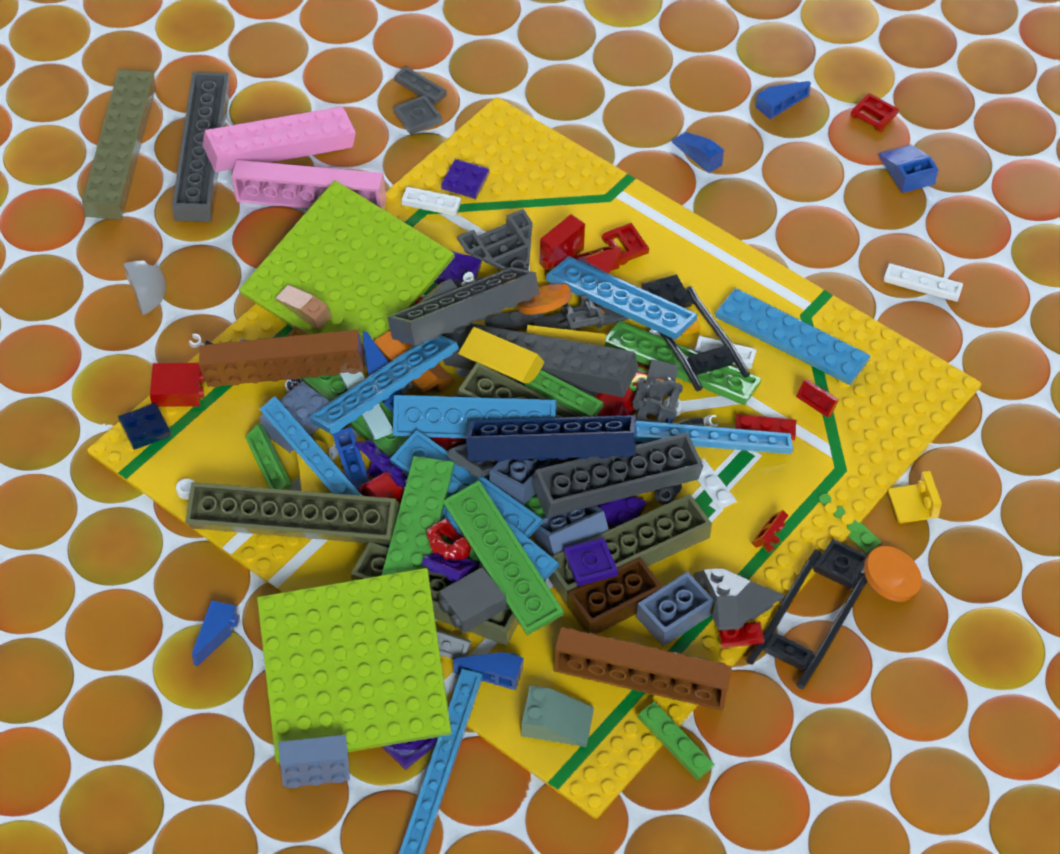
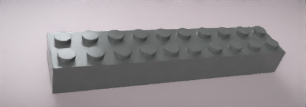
(195, 175)
(576, 363)

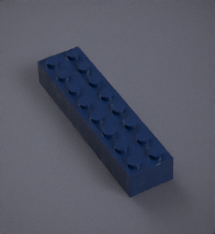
(552, 438)

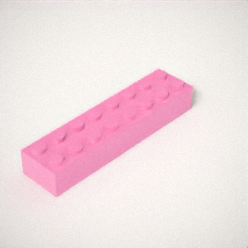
(279, 138)
(300, 185)

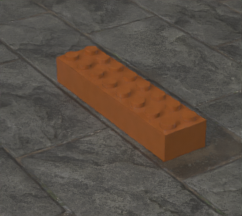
(282, 358)
(642, 668)

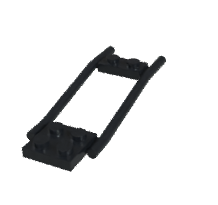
(674, 291)
(836, 563)

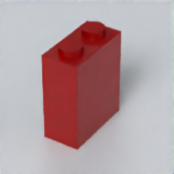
(562, 241)
(176, 384)

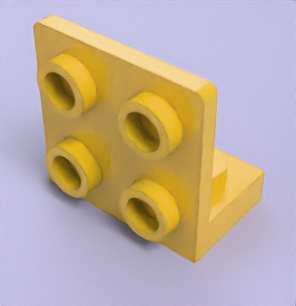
(916, 501)

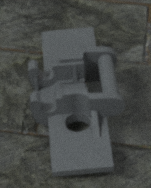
(580, 316)
(649, 396)

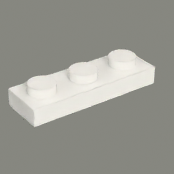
(431, 201)
(746, 353)
(715, 487)

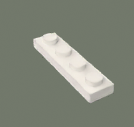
(923, 282)

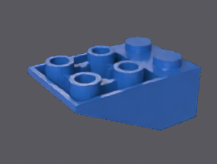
(910, 168)

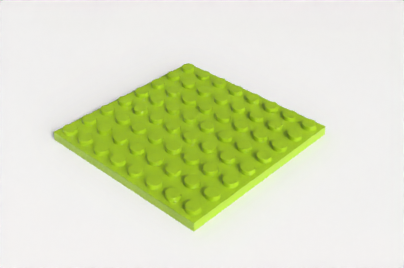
(350, 260)
(355, 662)

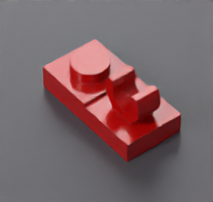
(817, 398)
(766, 535)
(747, 635)

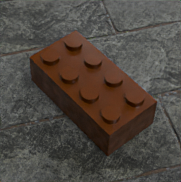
(612, 599)

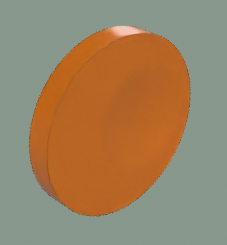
(549, 298)
(892, 573)

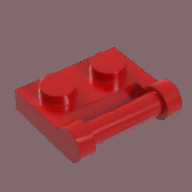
(877, 108)
(629, 239)

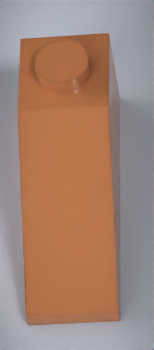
(305, 306)

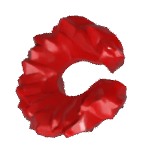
(460, 548)

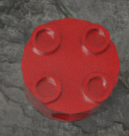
(383, 487)

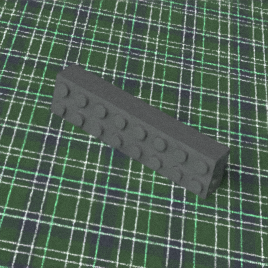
(463, 306)
(600, 480)

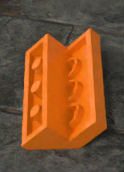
(434, 377)

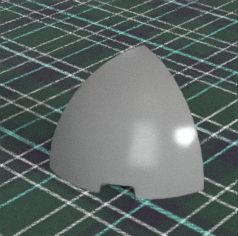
(147, 284)

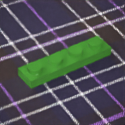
(565, 394)
(267, 459)
(859, 533)
(675, 741)

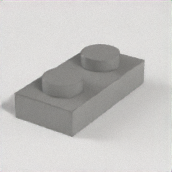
(453, 646)

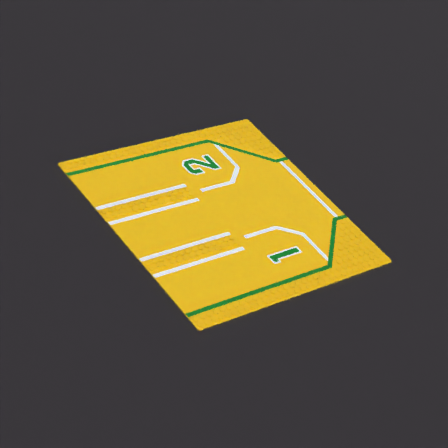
(853, 456)

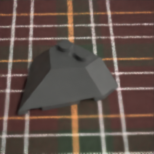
(504, 245)
(735, 597)

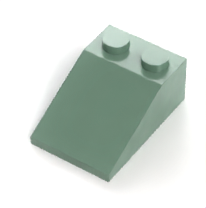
(556, 717)

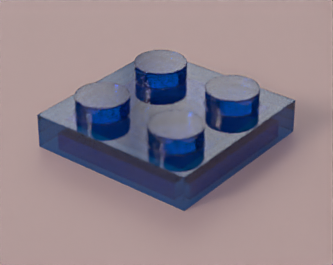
(144, 426)

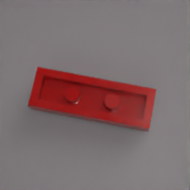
(768, 424)

